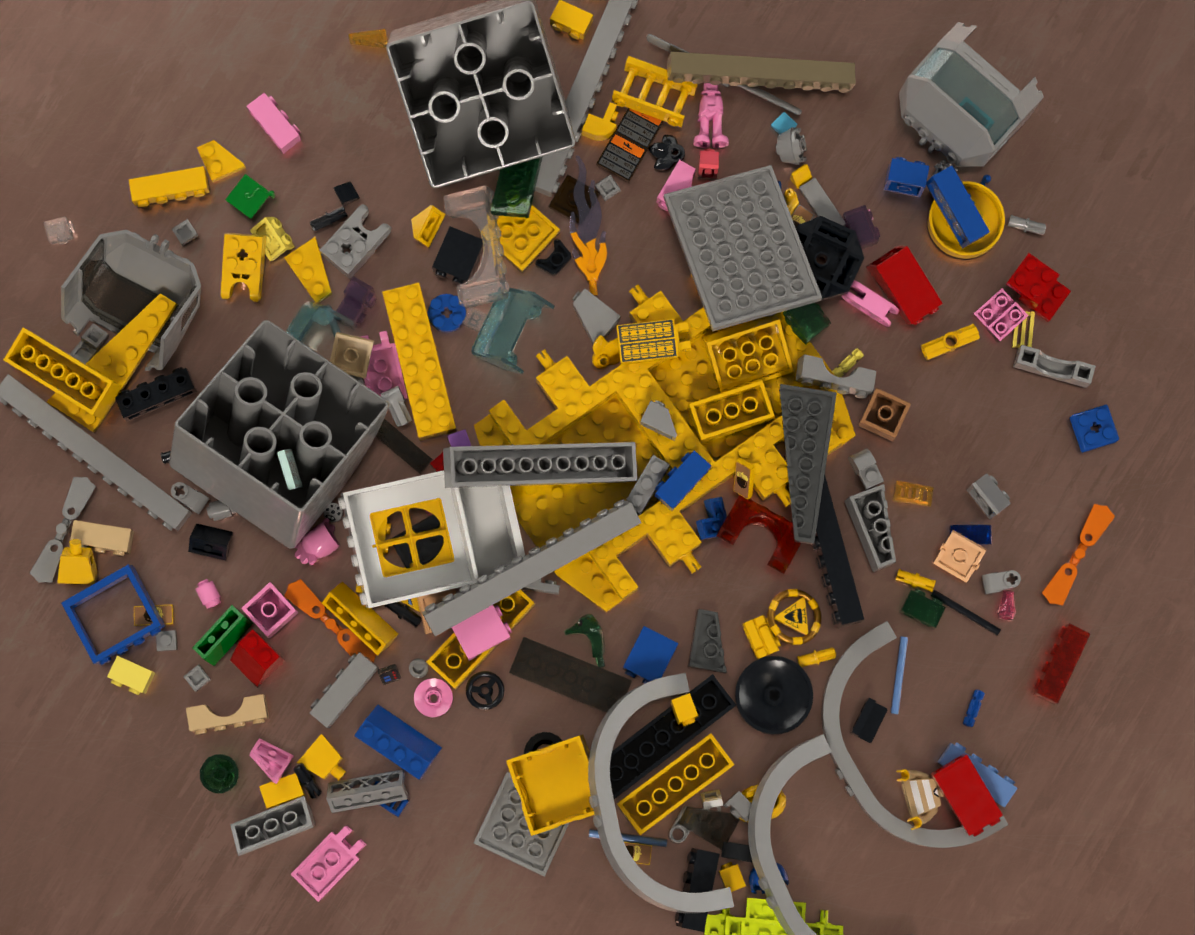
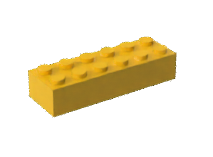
(62, 373)
(451, 659)
(675, 784)

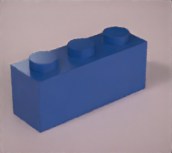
(682, 480)

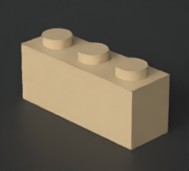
(103, 537)

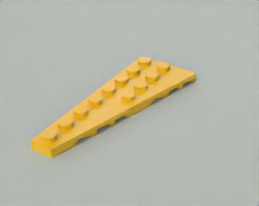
(121, 356)

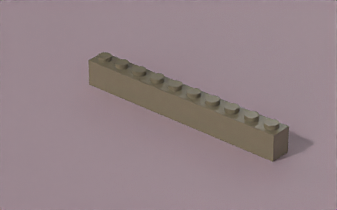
(760, 71)

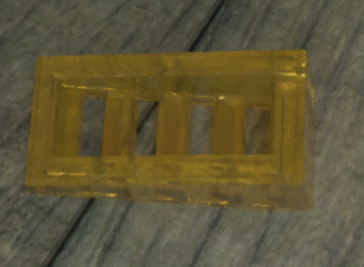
(373, 38)
(897, 493)

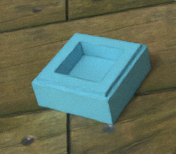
(783, 123)

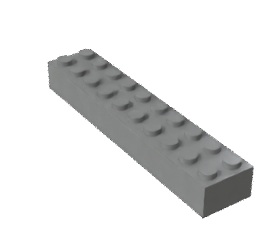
(539, 464)

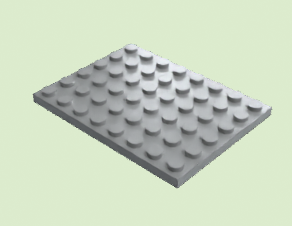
(742, 248)

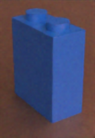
(649, 655)

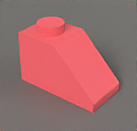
(708, 164)

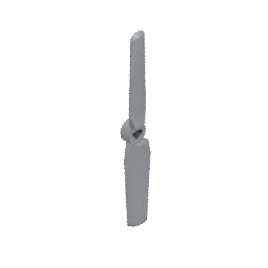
(755, 90)

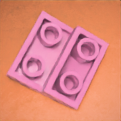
(1000, 314)

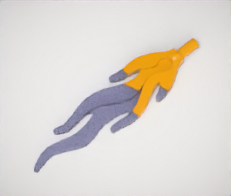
(588, 227)

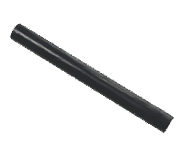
(965, 612)

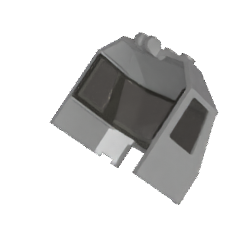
(121, 278)

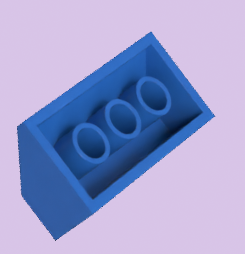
(398, 742)

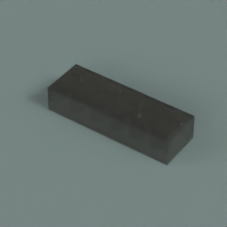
(568, 676)

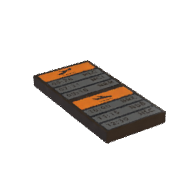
(629, 144)

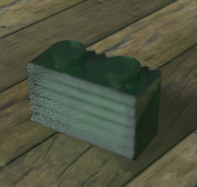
(923, 609)

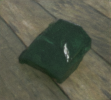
(807, 321)

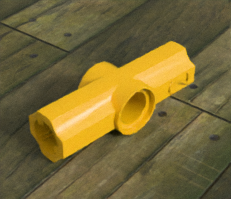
(939, 346)

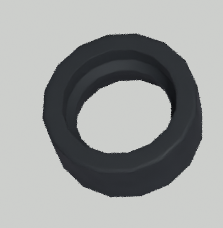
(736, 851)

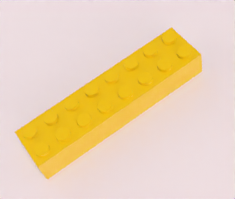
(419, 361)

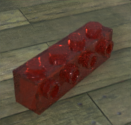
(1061, 664)

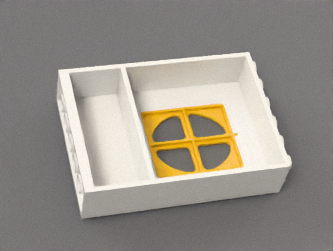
(476, 529)

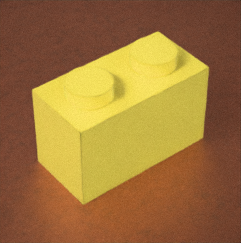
(131, 675)

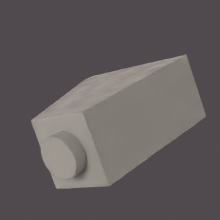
(594, 315)

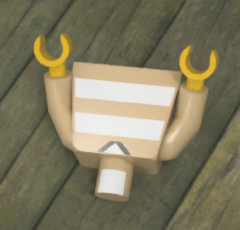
(920, 795)

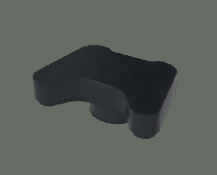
(556, 260)

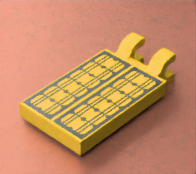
(651, 341)

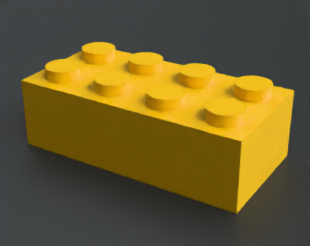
(731, 411)

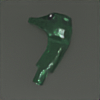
(591, 628)

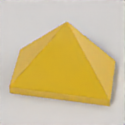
(427, 224)

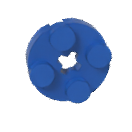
(440, 321)

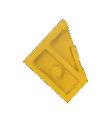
(219, 161)

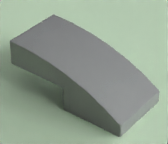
(90, 343)

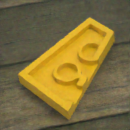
(310, 270)

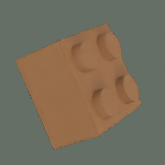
(884, 414)

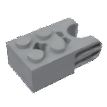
(358, 239)

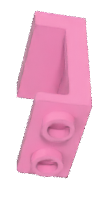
(482, 631)

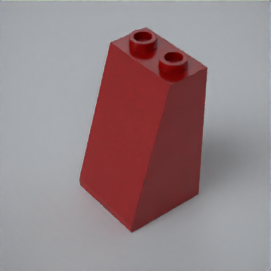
(905, 284)
(967, 795)

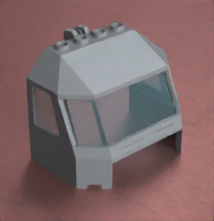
(964, 102)

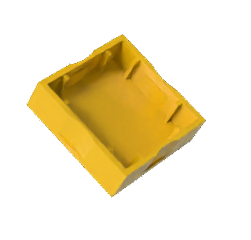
(553, 784)

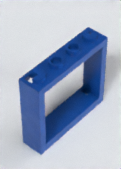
(97, 588)

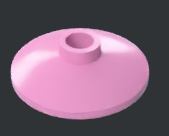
(433, 687)

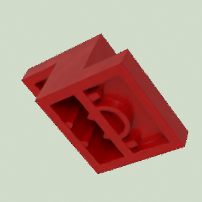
(1038, 287)

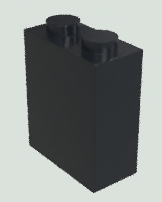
(458, 256)

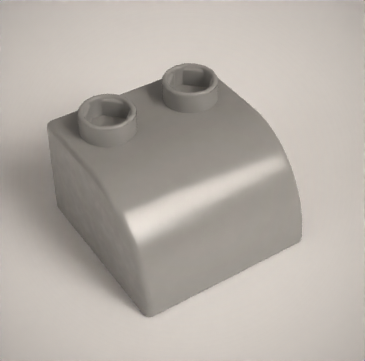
(480, 89)
(268, 401)

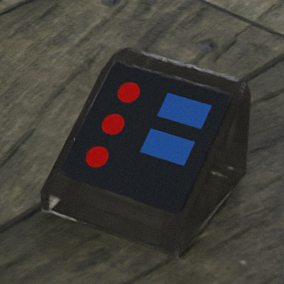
(389, 674)

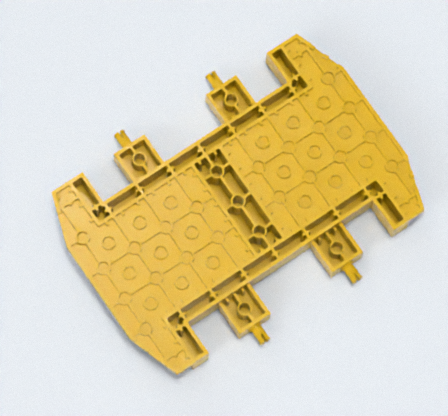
(612, 414)

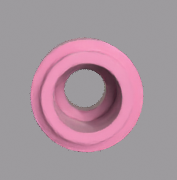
(208, 593)

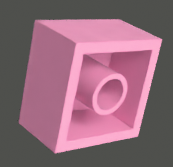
(269, 610)

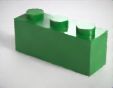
(222, 635)

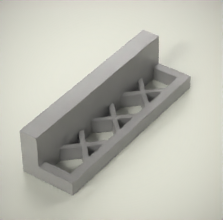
(366, 794)

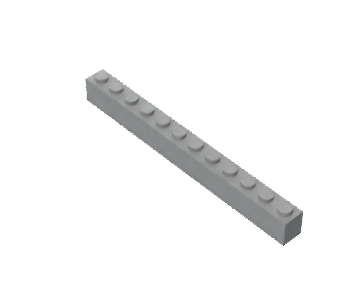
(585, 86)
(94, 453)
(531, 567)

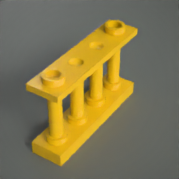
(653, 74)

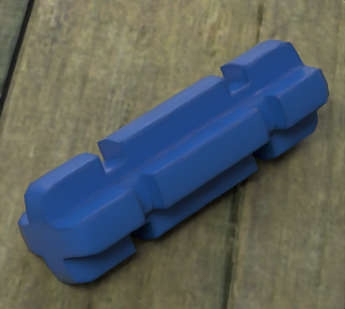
(973, 708)

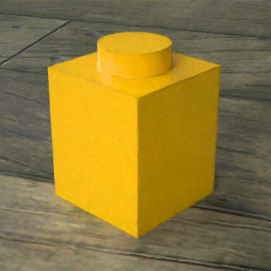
(731, 876)

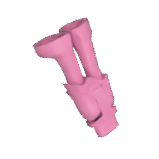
(710, 108)

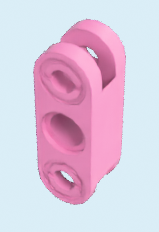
(870, 303)

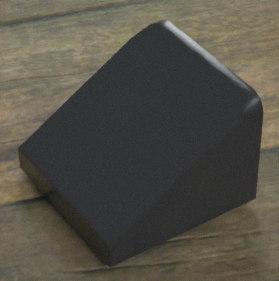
(346, 193)

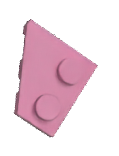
(271, 759)

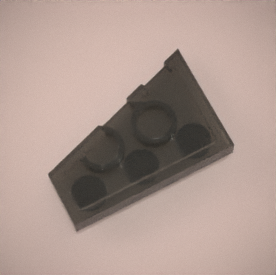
(709, 824)

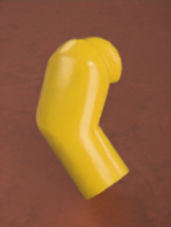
(791, 200)

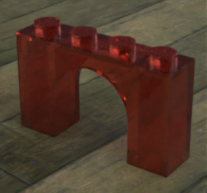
(748, 512)

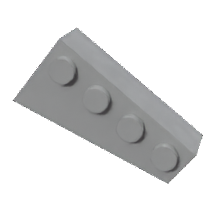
(872, 525)

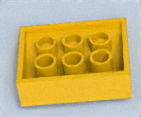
(748, 353)

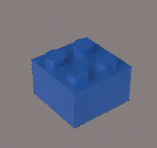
(906, 177)

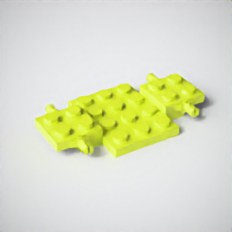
(762, 921)

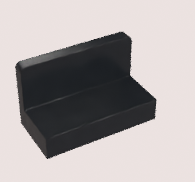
(210, 541)
(869, 720)

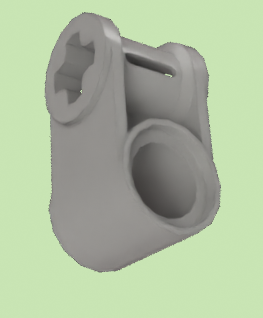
(191, 499)
(997, 581)
(677, 826)

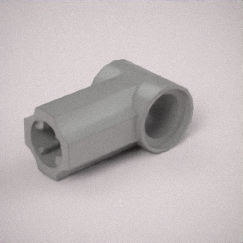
(397, 406)

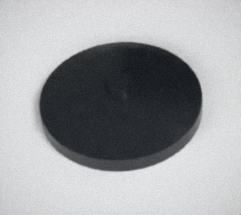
(774, 695)

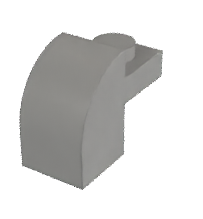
(865, 466)

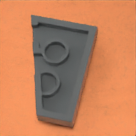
(706, 643)

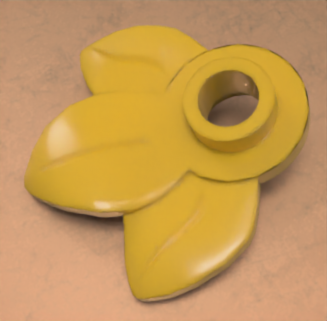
(605, 350)

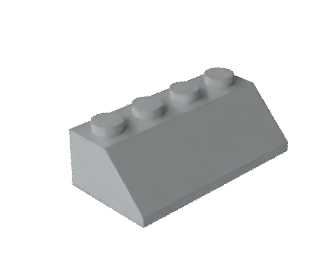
(272, 825)

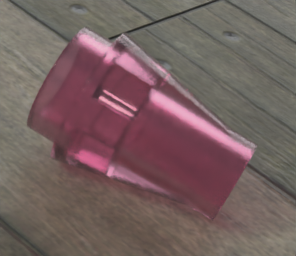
(1007, 606)

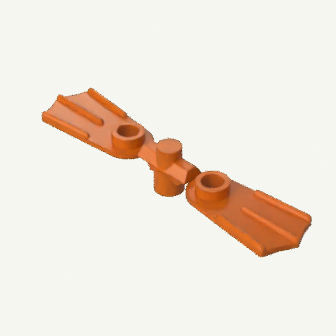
(1095, 525)
(305, 599)

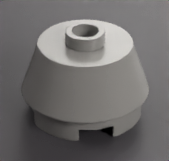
(791, 146)

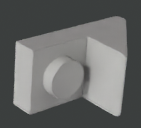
(547, 587)

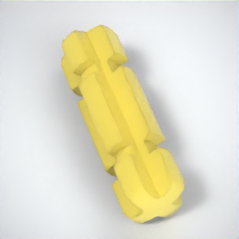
(848, 363)

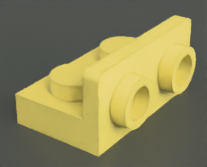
(276, 239)

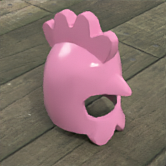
(317, 543)

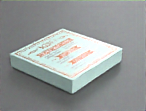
(289, 469)

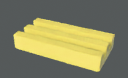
(1030, 332)

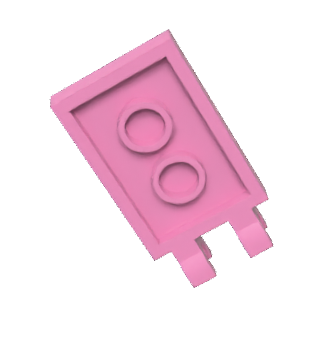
(384, 367)
(328, 863)

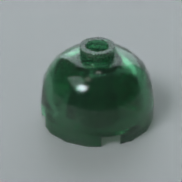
(219, 773)

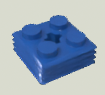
(1090, 439)

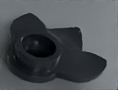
(664, 152)

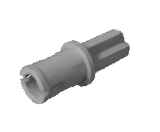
(1026, 225)

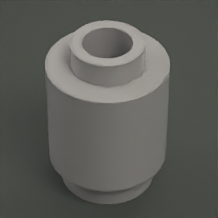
(219, 511)

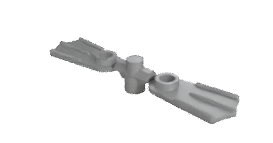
(48, 561)

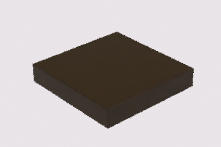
(564, 200)

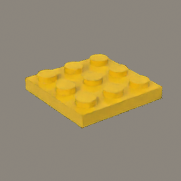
(525, 237)

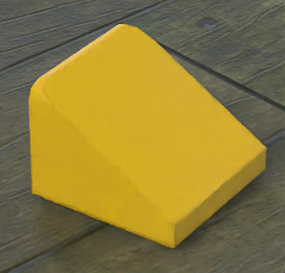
(801, 176)

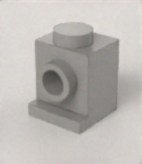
(739, 806)

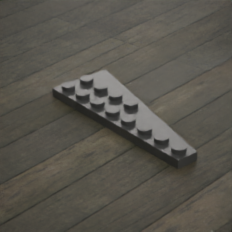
(807, 432)

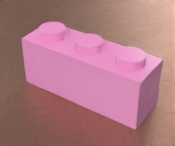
(274, 122)

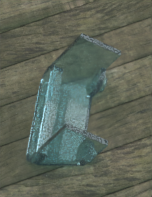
(313, 312)
(504, 327)

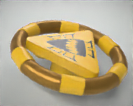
(794, 617)

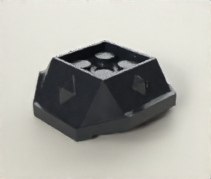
(838, 247)

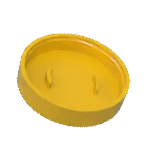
(991, 213)

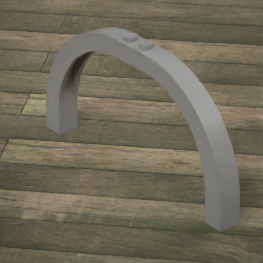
(849, 772)
(605, 811)
(759, 831)

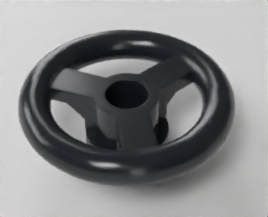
(490, 704)

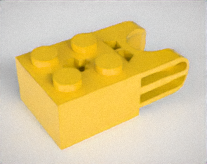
(246, 269)

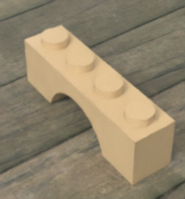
(252, 709)

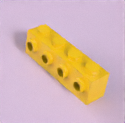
(169, 186)
(360, 620)

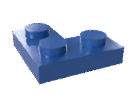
(716, 513)

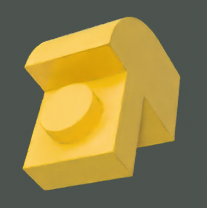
(601, 129)

